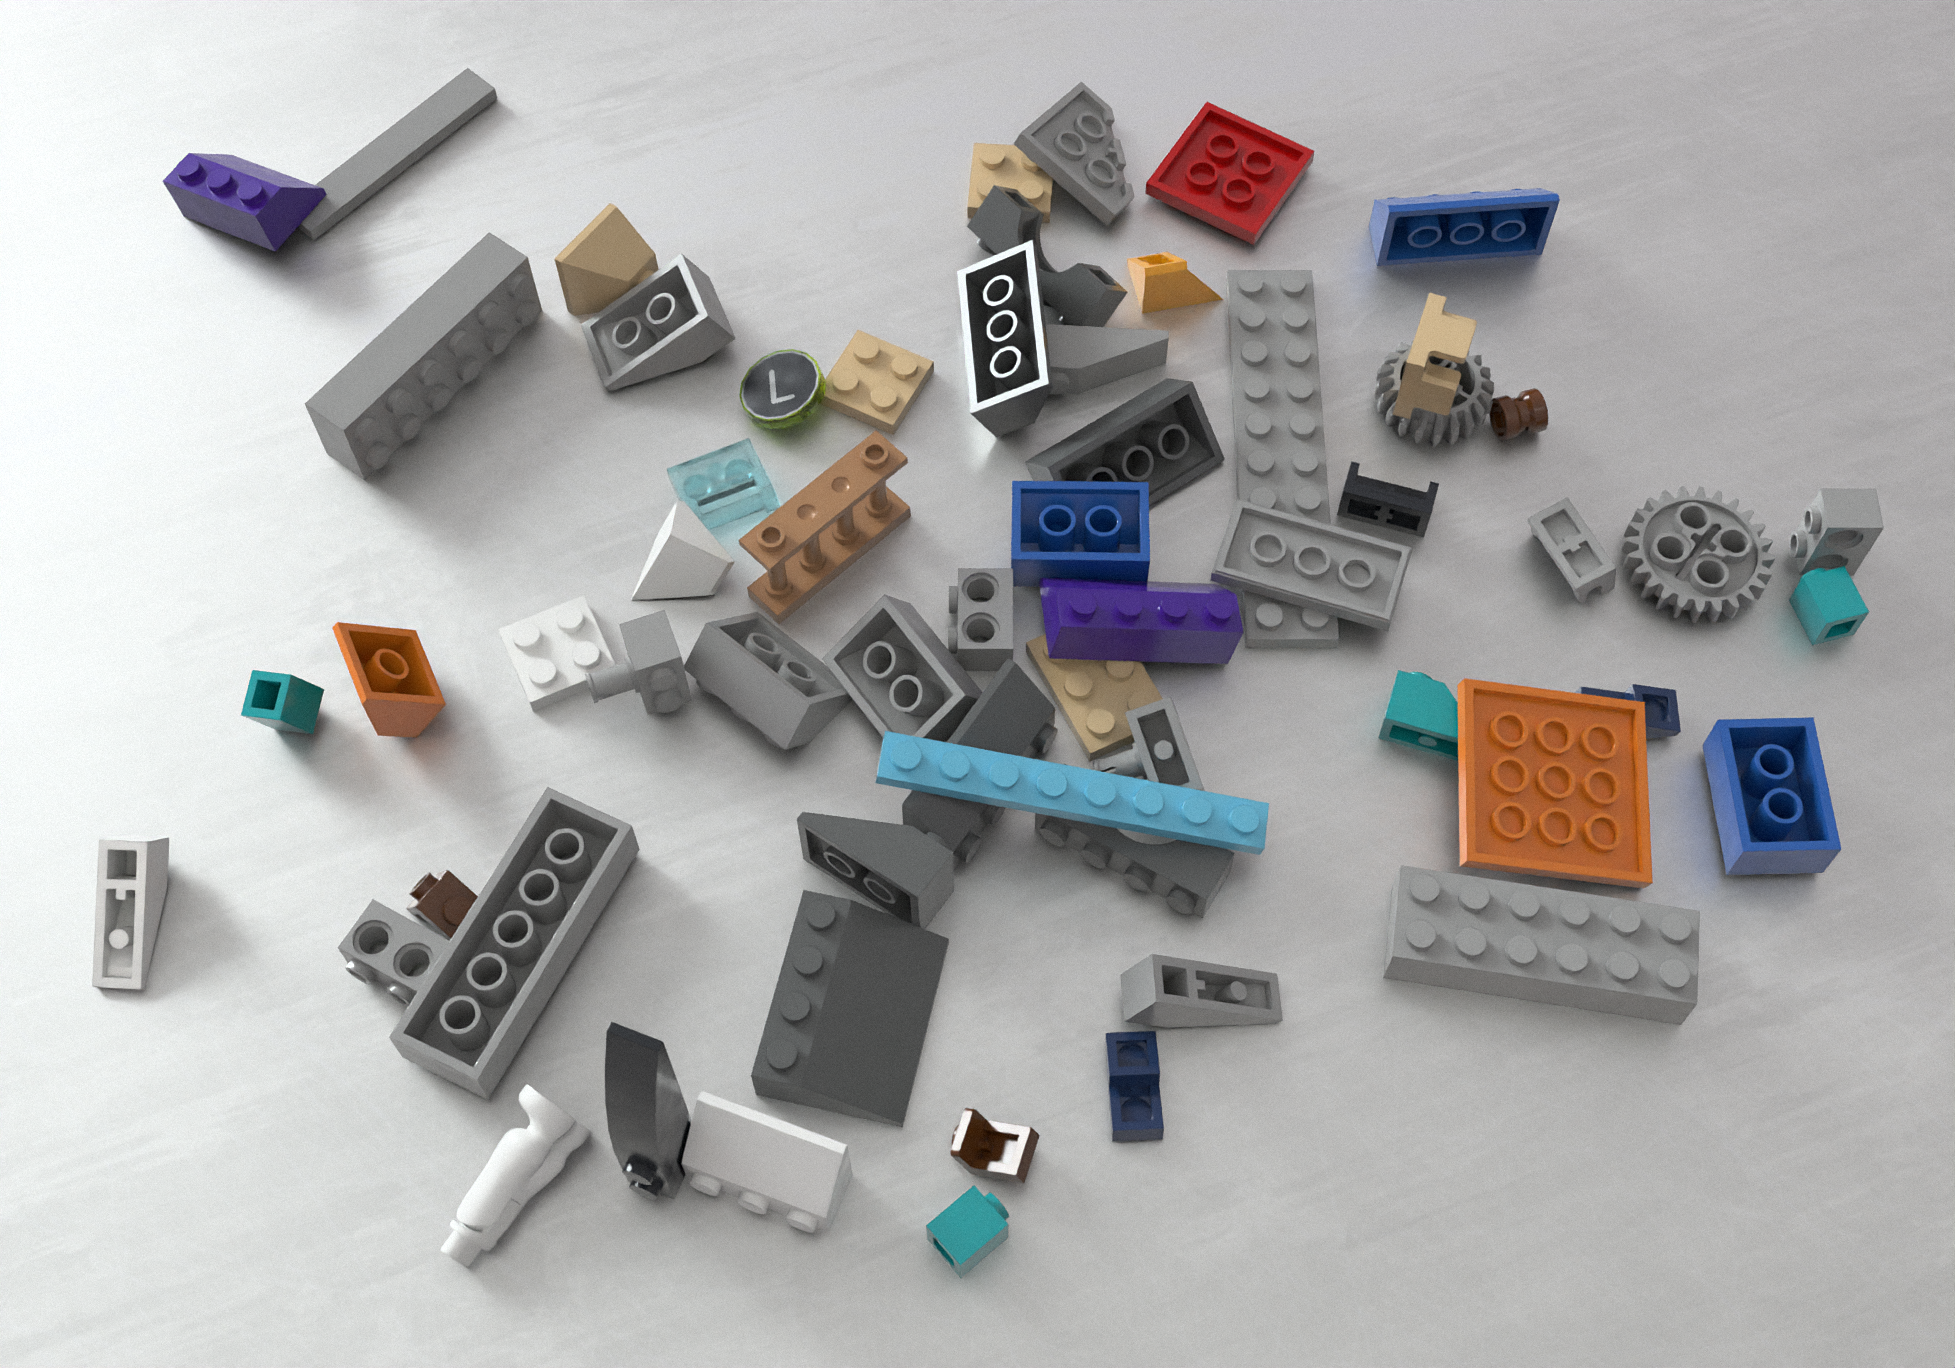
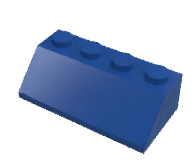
(1461, 226)

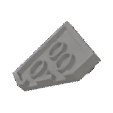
(1080, 152)

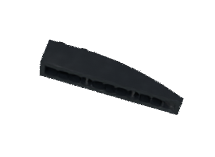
(645, 1112)

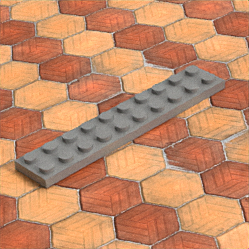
(1278, 430)

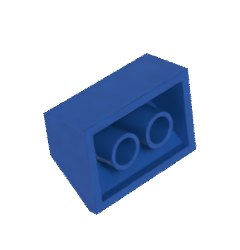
(1079, 531)

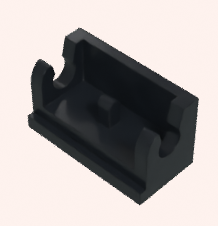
(1386, 503)

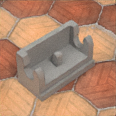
(1574, 549)

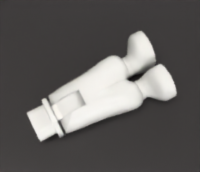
(514, 1174)

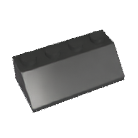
(1005, 339)
(1149, 439)
(1006, 719)

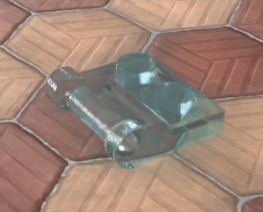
(719, 476)

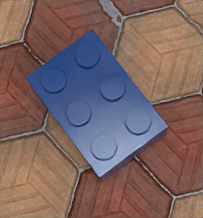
(1771, 796)

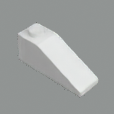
(128, 908)

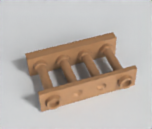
(826, 527)

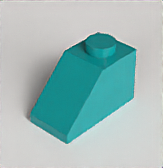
(1422, 715)

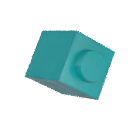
(1828, 605)
(282, 701)
(969, 1230)

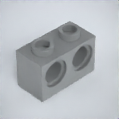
(1837, 530)
(984, 619)
(406, 947)

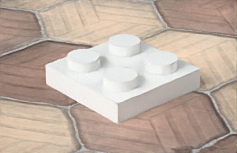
(556, 651)

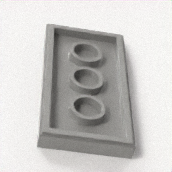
(1311, 564)

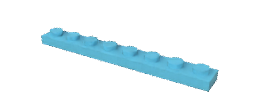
(1072, 793)

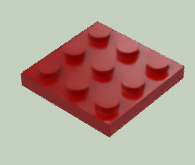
(1229, 172)

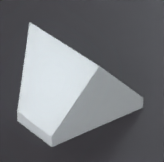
(683, 560)

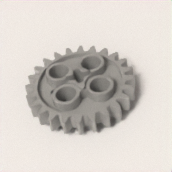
(1734, 576)

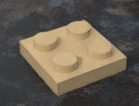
(1007, 168)
(876, 382)

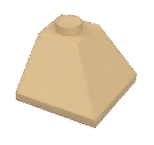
(603, 263)

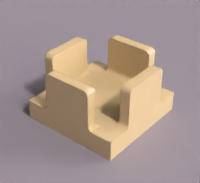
(1439, 336)

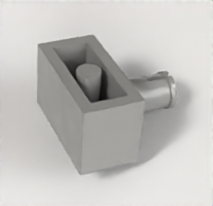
(651, 667)
(1159, 748)

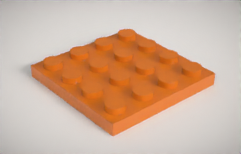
(1553, 784)

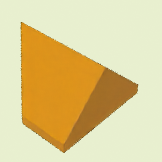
(1166, 283)

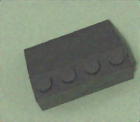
(849, 1011)

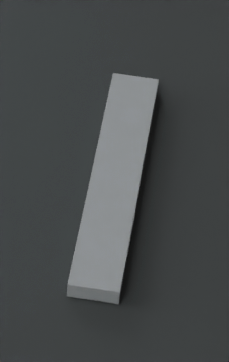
(397, 149)

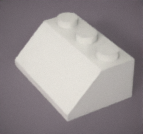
(766, 1163)

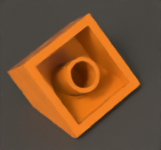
(390, 677)

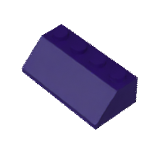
(1139, 620)

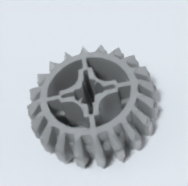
(1468, 408)

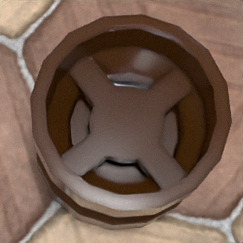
(1519, 414)

